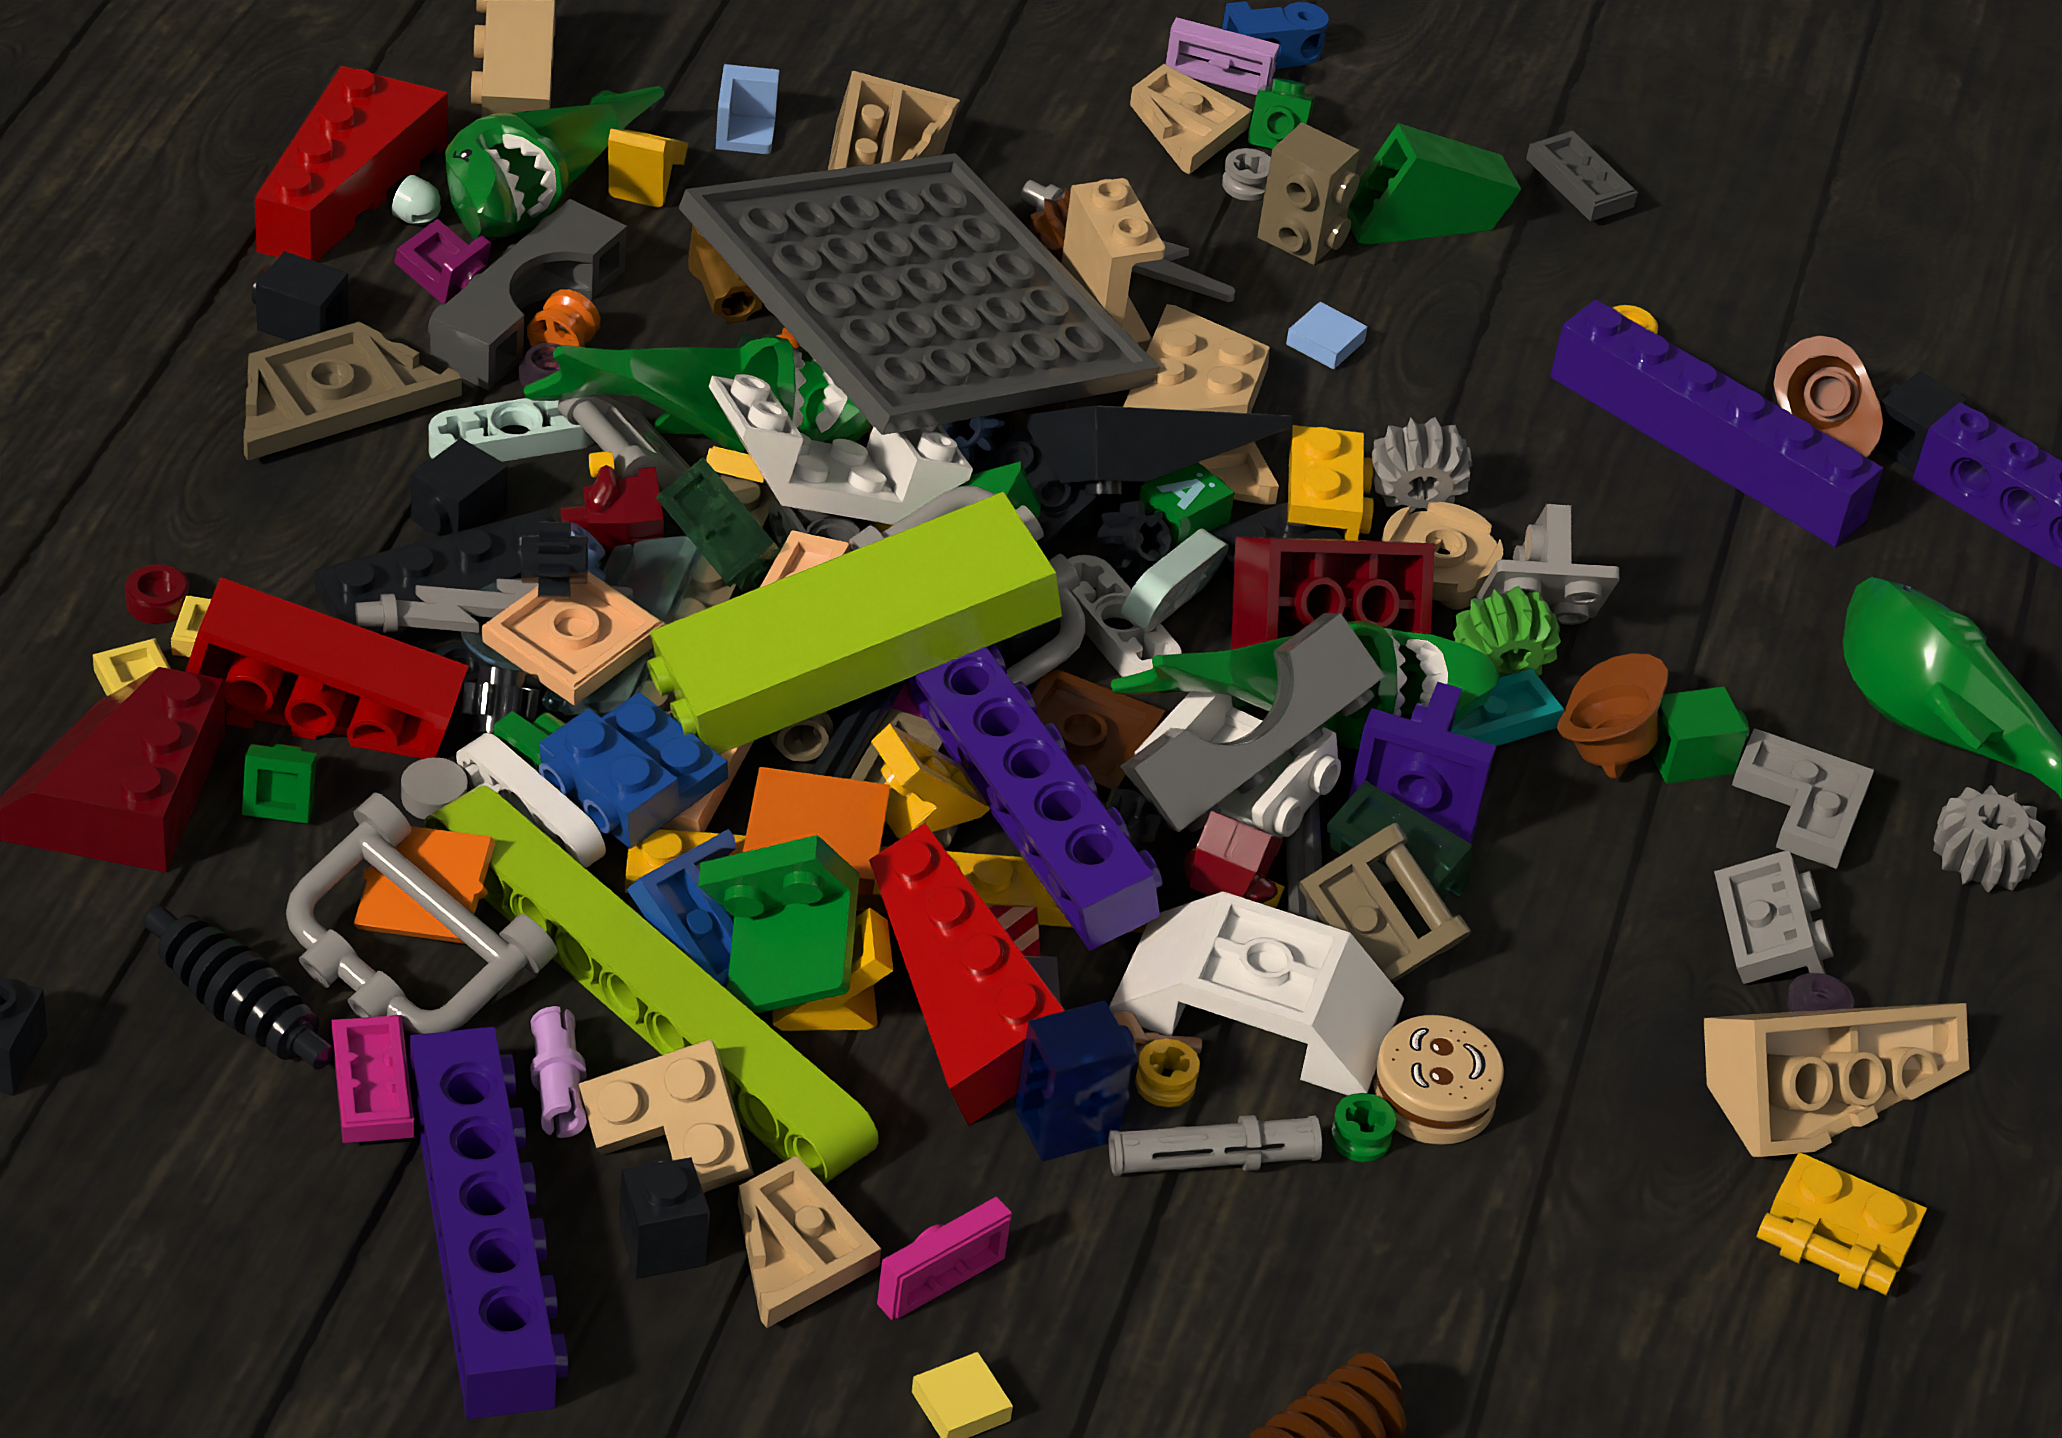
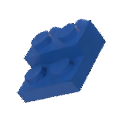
(630, 768)

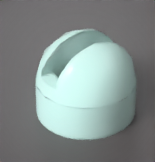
(416, 201)

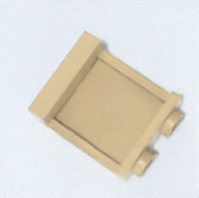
(1103, 241)

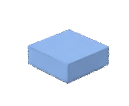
(1326, 335)

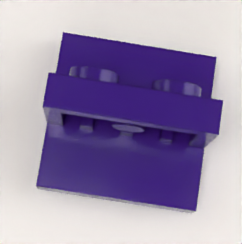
(1427, 763)

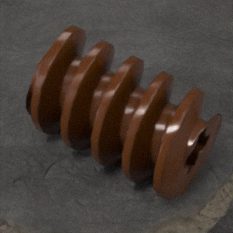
(1351, 1403)

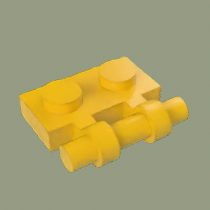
(1841, 1224)

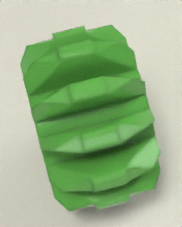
(1510, 630)

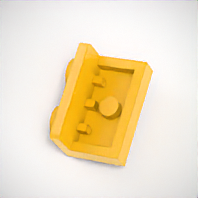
(1329, 480)

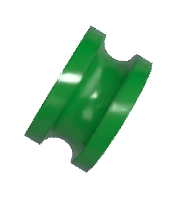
(1379, 1122)

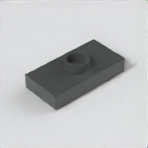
(1582, 175)

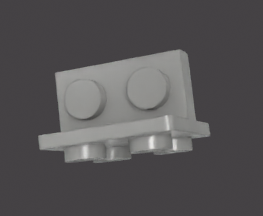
(1545, 567)

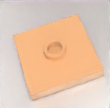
(575, 640)

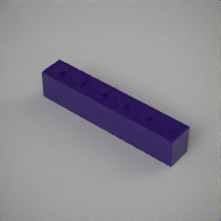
(1716, 422)

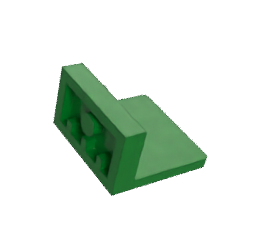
(790, 921)

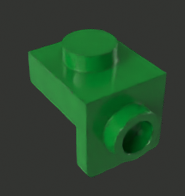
(1279, 112)

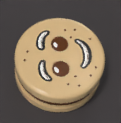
(1438, 1078)

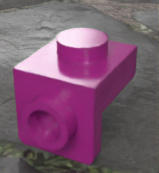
(442, 260)

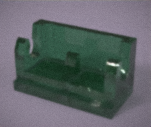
(719, 526)
(1436, 850)

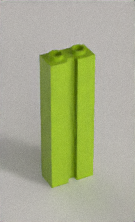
(854, 624)

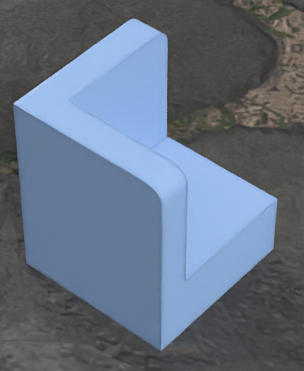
(747, 109)

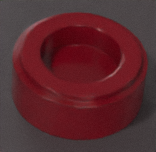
(156, 593)

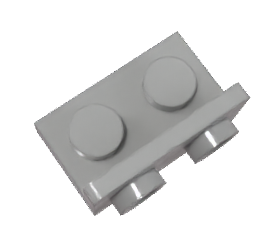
(1771, 917)

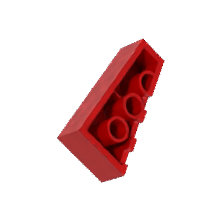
(345, 159)
(323, 674)
(964, 971)

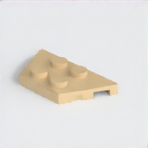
(1201, 366)

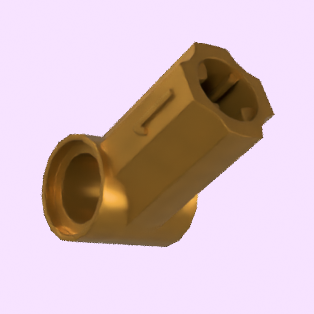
(724, 288)

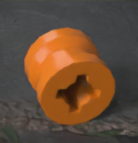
(565, 320)

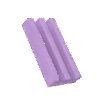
(1222, 50)

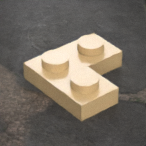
(672, 1096)

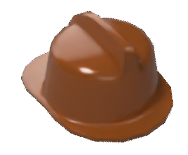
(1831, 391)
(1616, 711)

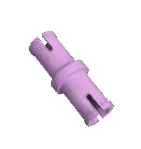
(558, 1072)

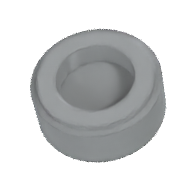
(431, 785)

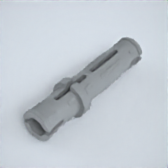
(1238, 1143)

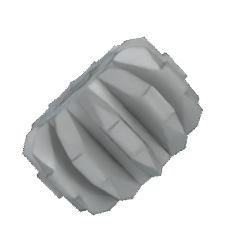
(1421, 465)
(1989, 838)

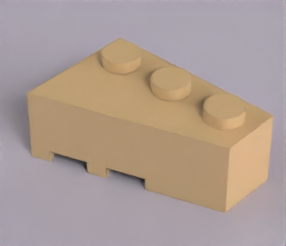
(515, 56)
(889, 123)

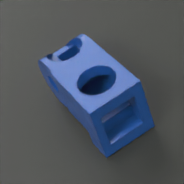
(1297, 28)

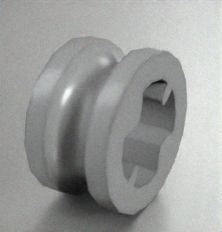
(1246, 174)

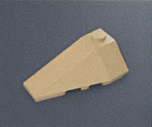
(1815, 1073)

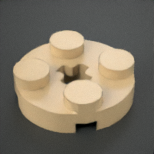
(1461, 532)

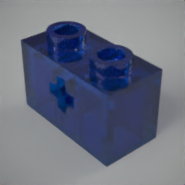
(1074, 1079)

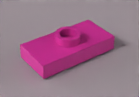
(372, 1079)
(943, 1258)

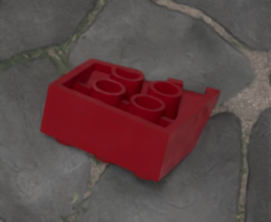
(1295, 580)
(123, 773)

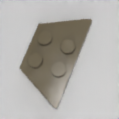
(333, 386)

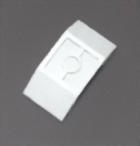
(841, 478)
(1268, 974)

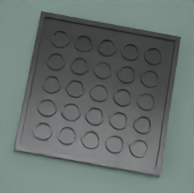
(918, 291)

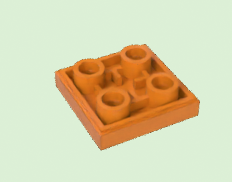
(838, 810)

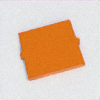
(450, 859)

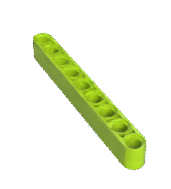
(661, 989)

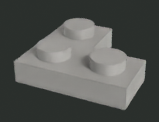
(1818, 787)

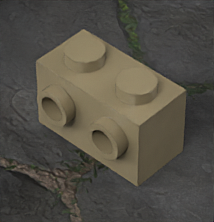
(1309, 194)

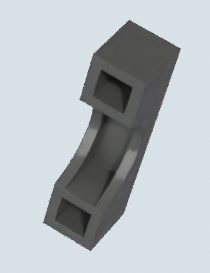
(483, 324)
(1318, 675)

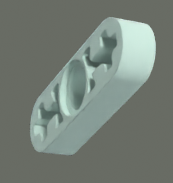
(474, 421)
(1174, 580)

